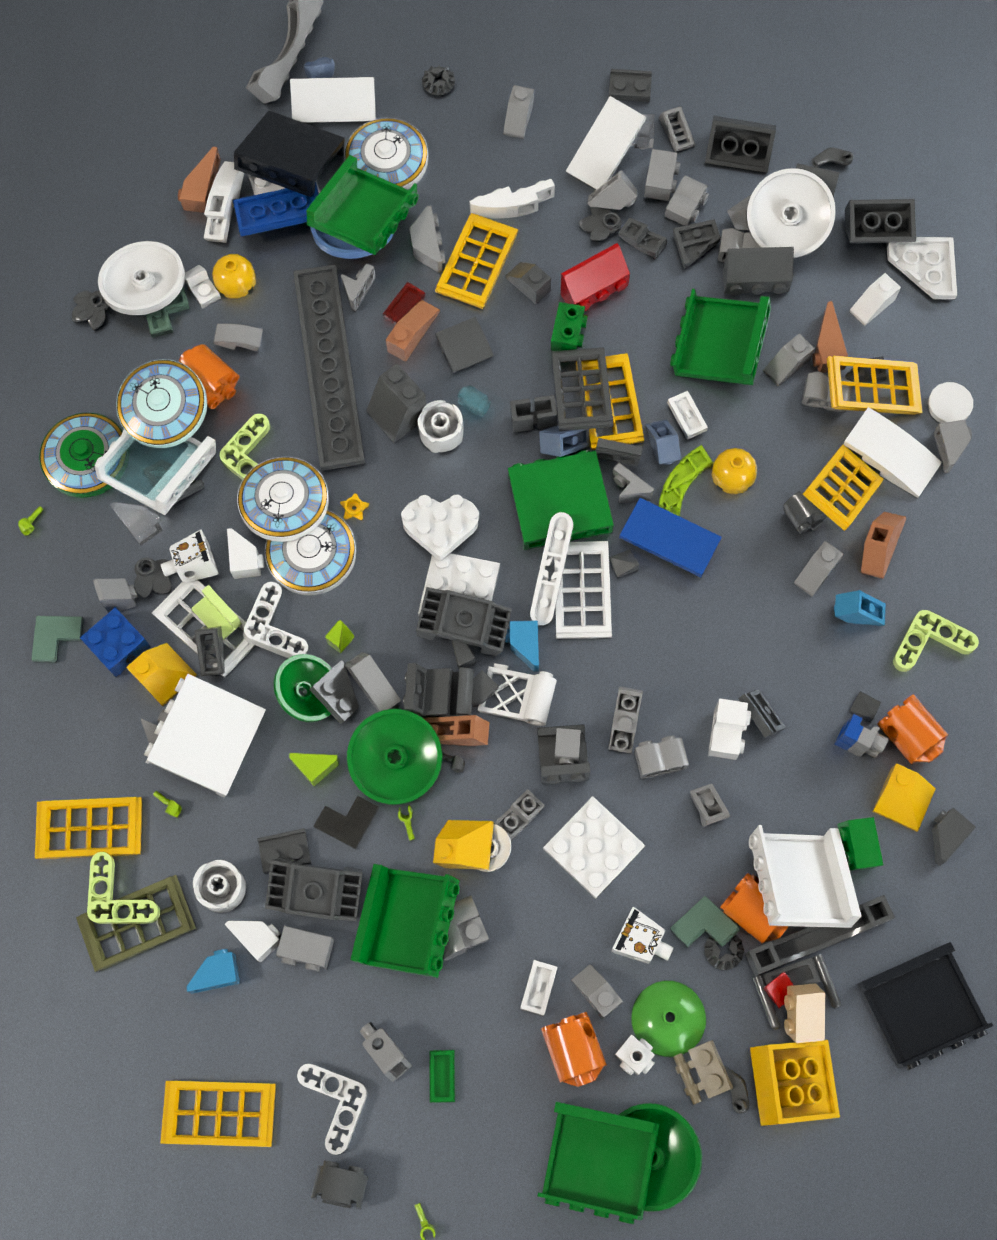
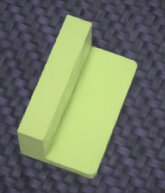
(216, 612)

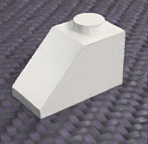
(875, 299)
(243, 557)
(256, 937)

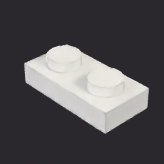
(687, 415)
(538, 988)

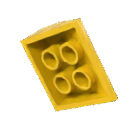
(794, 1082)

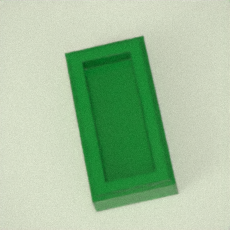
(442, 1075)

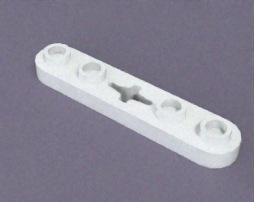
(547, 591)

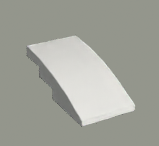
(893, 452)

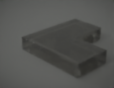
(347, 828)

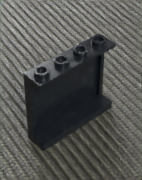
(287, 152)
(924, 1007)

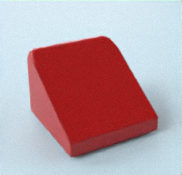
(778, 988)

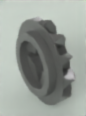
(439, 87)
(727, 961)

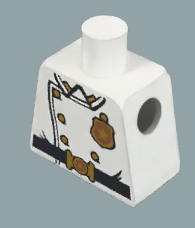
(191, 559)
(641, 939)

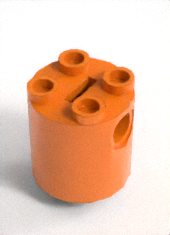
(213, 372)
(914, 731)
(748, 911)
(574, 1050)

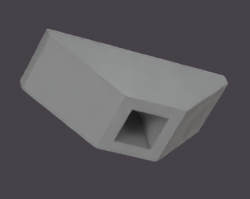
(426, 240)
(625, 719)

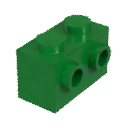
(568, 327)
(861, 843)

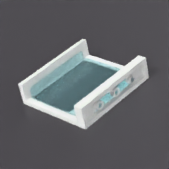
(154, 474)

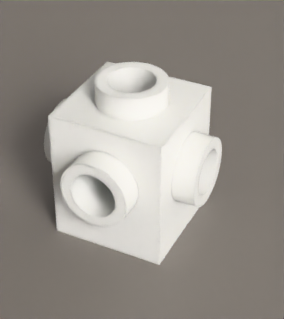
(632, 1046)

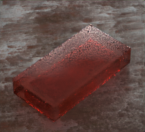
(403, 303)

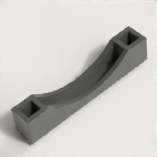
(812, 939)

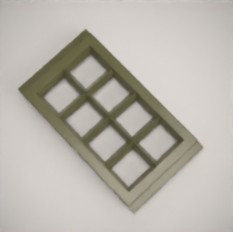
(181, 909)

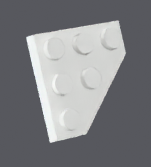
(928, 264)

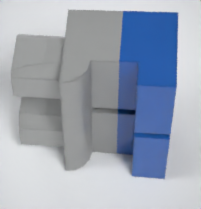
(860, 739)

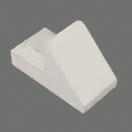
(201, 286)

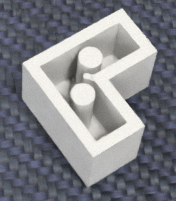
(727, 726)

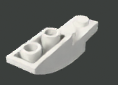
(220, 202)
(505, 204)

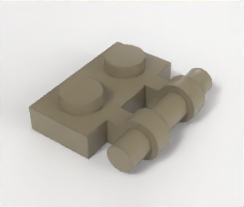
(710, 1071)

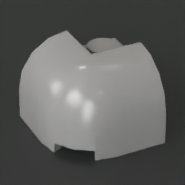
(465, 929)

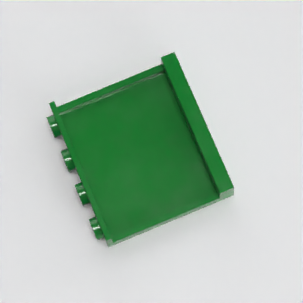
(360, 207)
(721, 339)
(560, 485)
(405, 921)
(600, 1162)

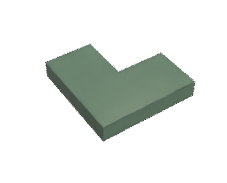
(160, 322)
(50, 631)
(701, 918)

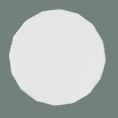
(950, 402)

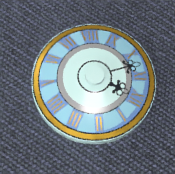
(161, 403)

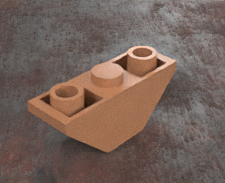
(881, 543)

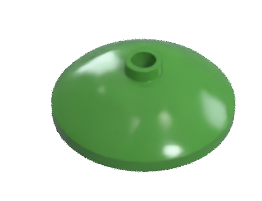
(650, 1022)

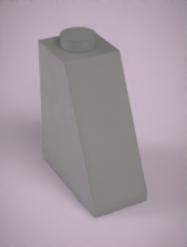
(372, 682)

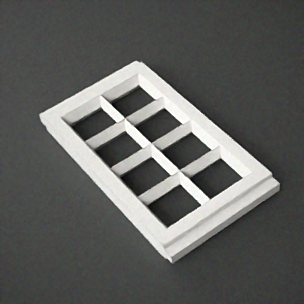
(176, 598)
(586, 631)

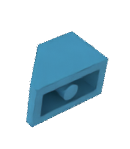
(859, 608)
(524, 642)
(215, 972)

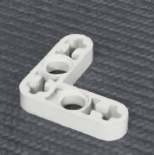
(266, 631)
(341, 1094)

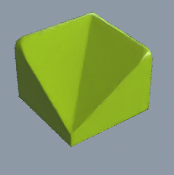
(339, 636)

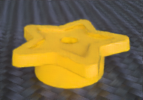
(354, 501)

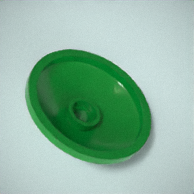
(297, 674)

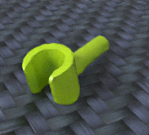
(25, 523)
(173, 807)
(407, 821)
(423, 1221)

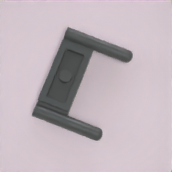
(800, 973)

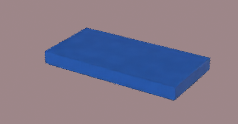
(271, 210)
(670, 537)

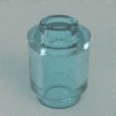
(474, 400)

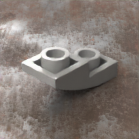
(237, 335)
(520, 814)

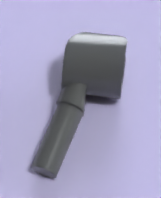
(457, 762)

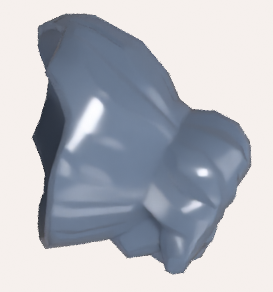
(320, 68)

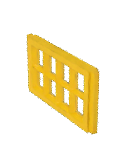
(461, 294)
(835, 385)
(628, 437)
(827, 506)
(43, 827)
(171, 1111)

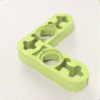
(241, 451)
(925, 632)
(106, 899)

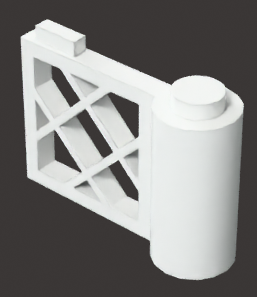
(536, 697)

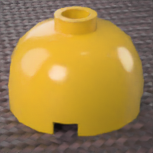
(233, 276)
(734, 471)

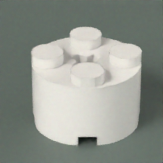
(440, 438)
(222, 873)

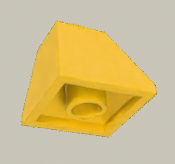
(160, 671)
(904, 797)
(464, 845)

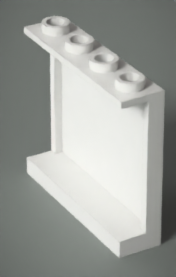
(204, 734)
(804, 879)

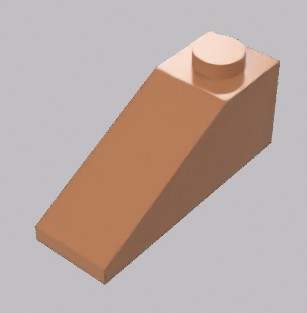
(199, 183)
(410, 330)
(829, 340)
(461, 730)

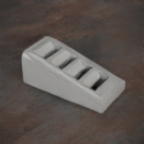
(677, 113)

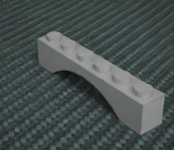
(269, 80)

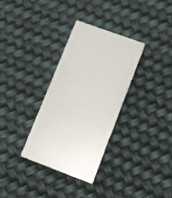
(333, 99)
(606, 143)

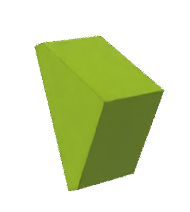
(314, 766)

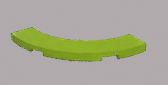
(682, 477)

